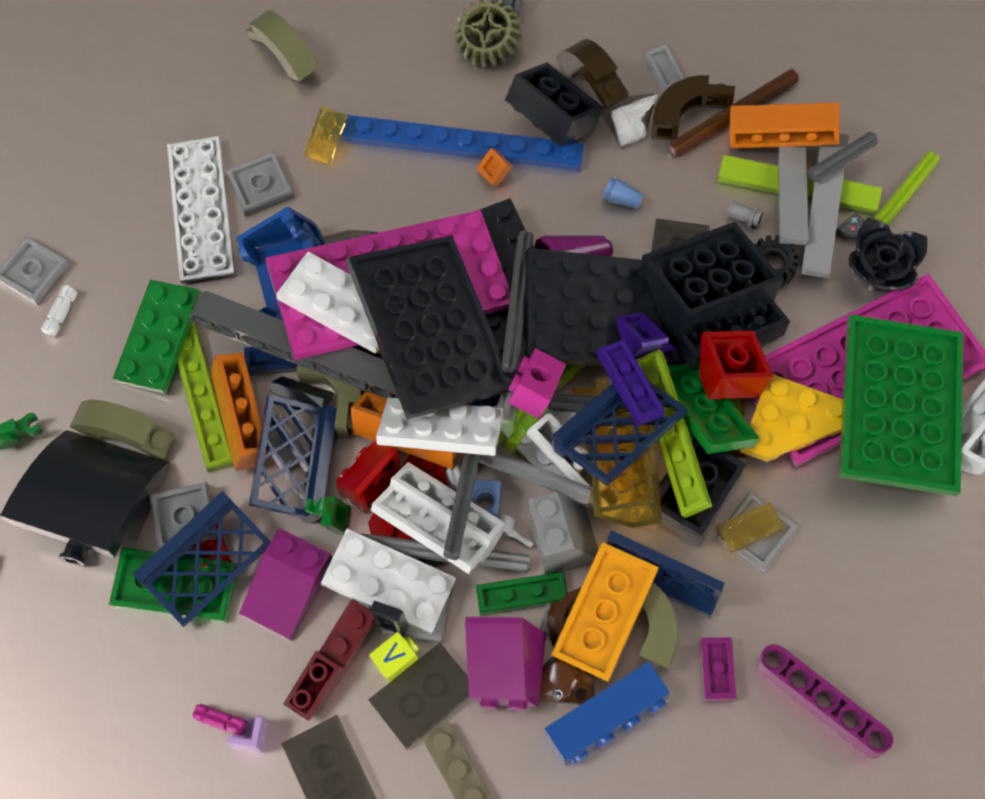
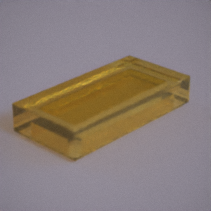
(749, 528)

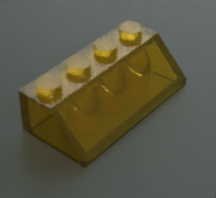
(635, 494)

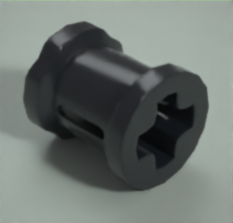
(73, 555)

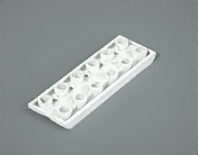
(200, 209)

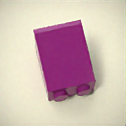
(504, 662)

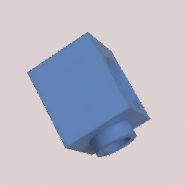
(490, 491)

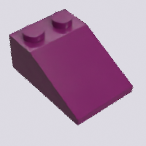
(285, 584)

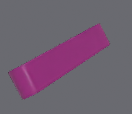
(840, 703)

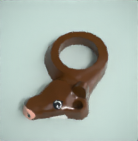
(560, 680)

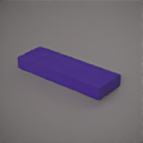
(630, 382)

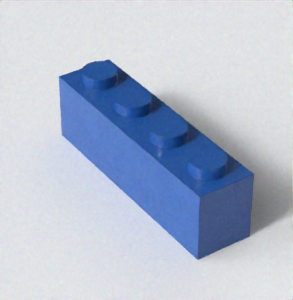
(606, 714)

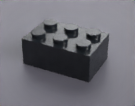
(554, 104)
(721, 477)

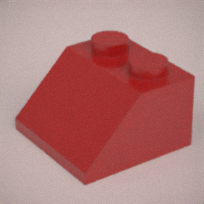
(733, 365)
(368, 475)

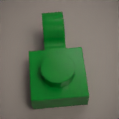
(15, 431)
(333, 511)

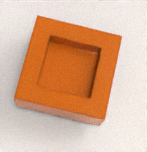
(494, 167)

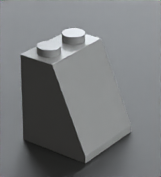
(561, 533)

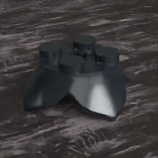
(902, 250)

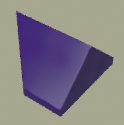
(642, 335)

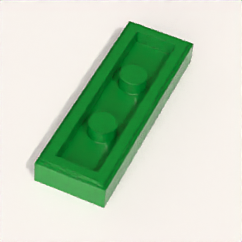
(520, 593)

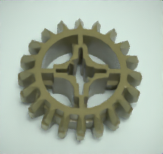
(507, 36)

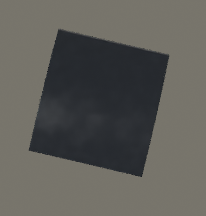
(714, 286)
(86, 493)

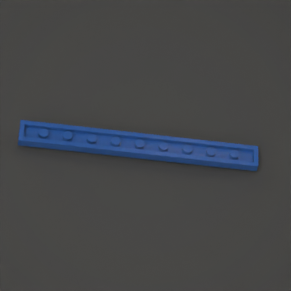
(461, 142)

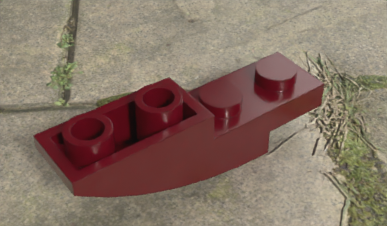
(331, 661)

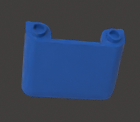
(277, 235)

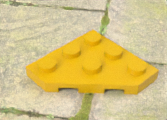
(792, 418)

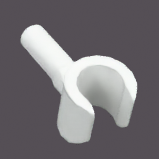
(510, 531)

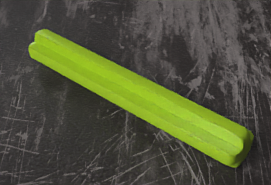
(908, 187)

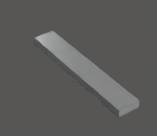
(792, 195)
(823, 216)

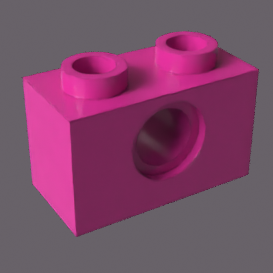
(536, 384)

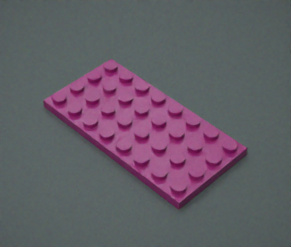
(472, 240)
(819, 356)

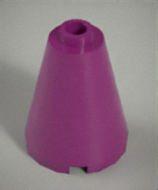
(576, 243)

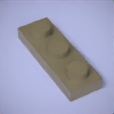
(454, 764)

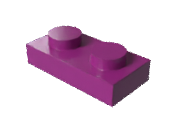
(718, 669)

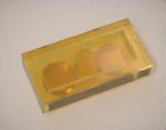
(325, 135)

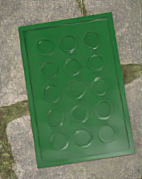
(902, 405)

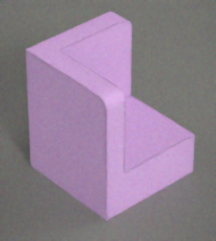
(254, 736)

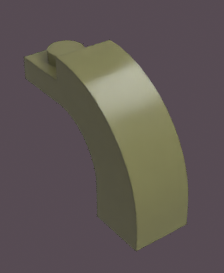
(284, 43)
(346, 395)
(120, 423)
(663, 629)

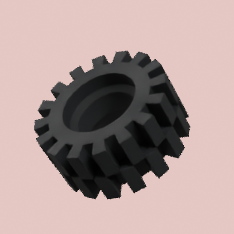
(784, 252)

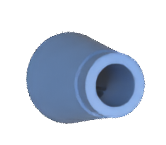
(622, 194)

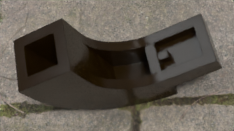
(596, 68)
(683, 97)

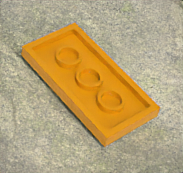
(605, 611)

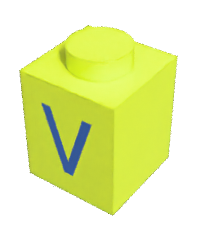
(394, 656)

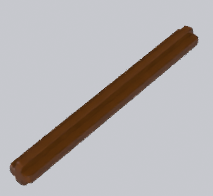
(722, 118)

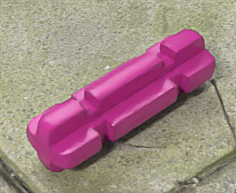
(220, 719)

